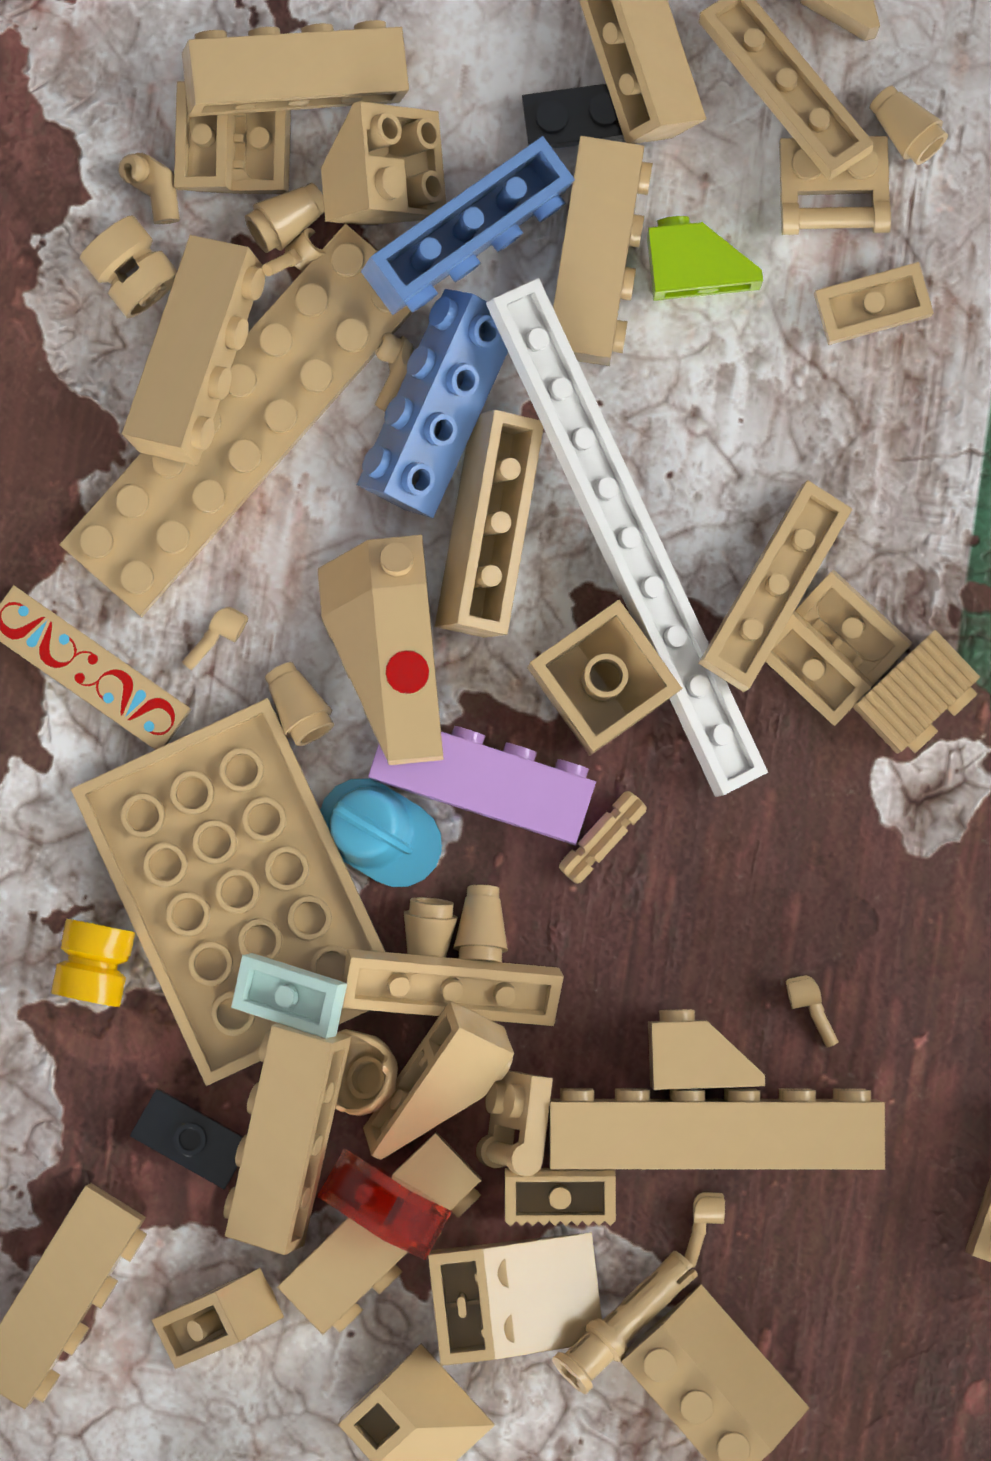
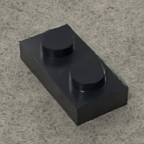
(571, 113)

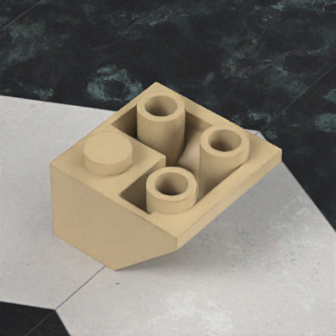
(384, 166)
(416, 1414)

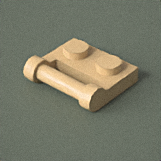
(803, 177)
(522, 1104)

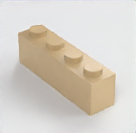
(644, 68)
(294, 69)
(596, 246)
(194, 350)
(489, 525)
(285, 1138)
(356, 1260)
(62, 1290)

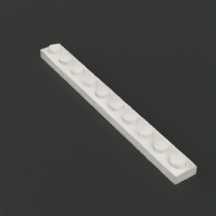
(625, 533)

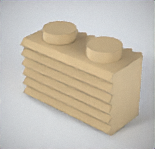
(917, 693)
(561, 1196)

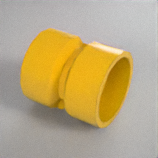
(92, 963)

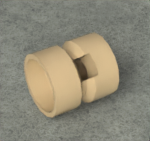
(118, 252)

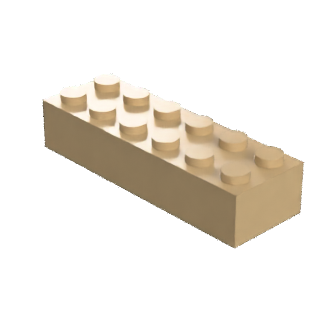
(717, 1132)

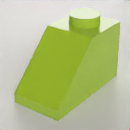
(696, 262)

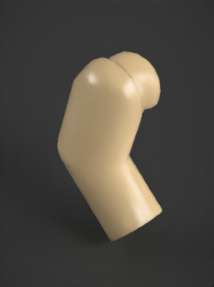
(155, 181)
(397, 353)

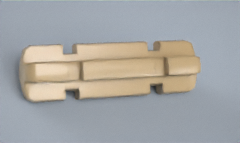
(602, 837)

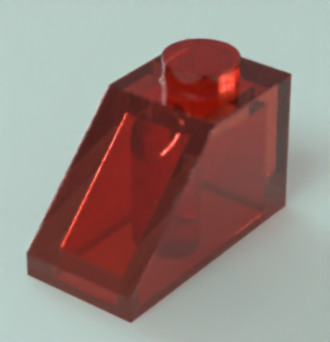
(384, 1204)

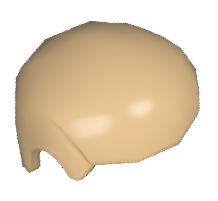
(367, 1075)

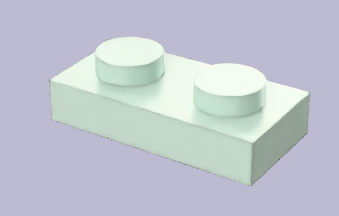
(289, 995)

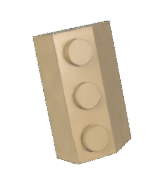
(714, 1381)

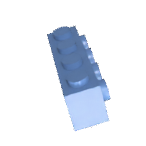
(467, 226)
(436, 405)

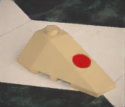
(381, 626)

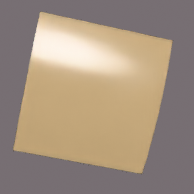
(231, 151)
(836, 647)

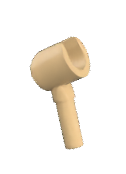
(297, 253)
(227, 623)
(805, 992)
(707, 1208)

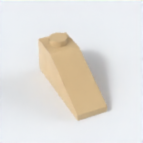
(444, 1076)

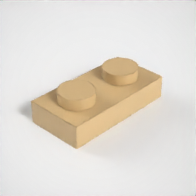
(873, 303)

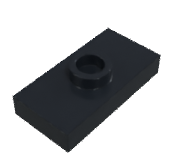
(188, 1138)

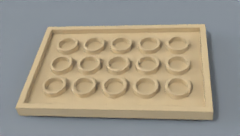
(220, 862)

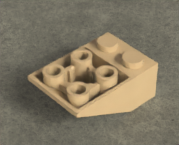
(513, 1297)

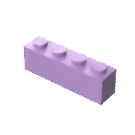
(497, 784)

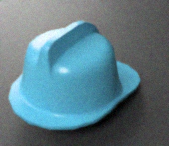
(382, 832)

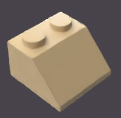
(604, 677)
(695, 1055)

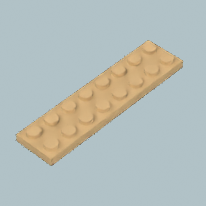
(279, 387)

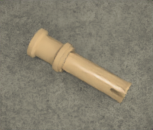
(608, 1337)

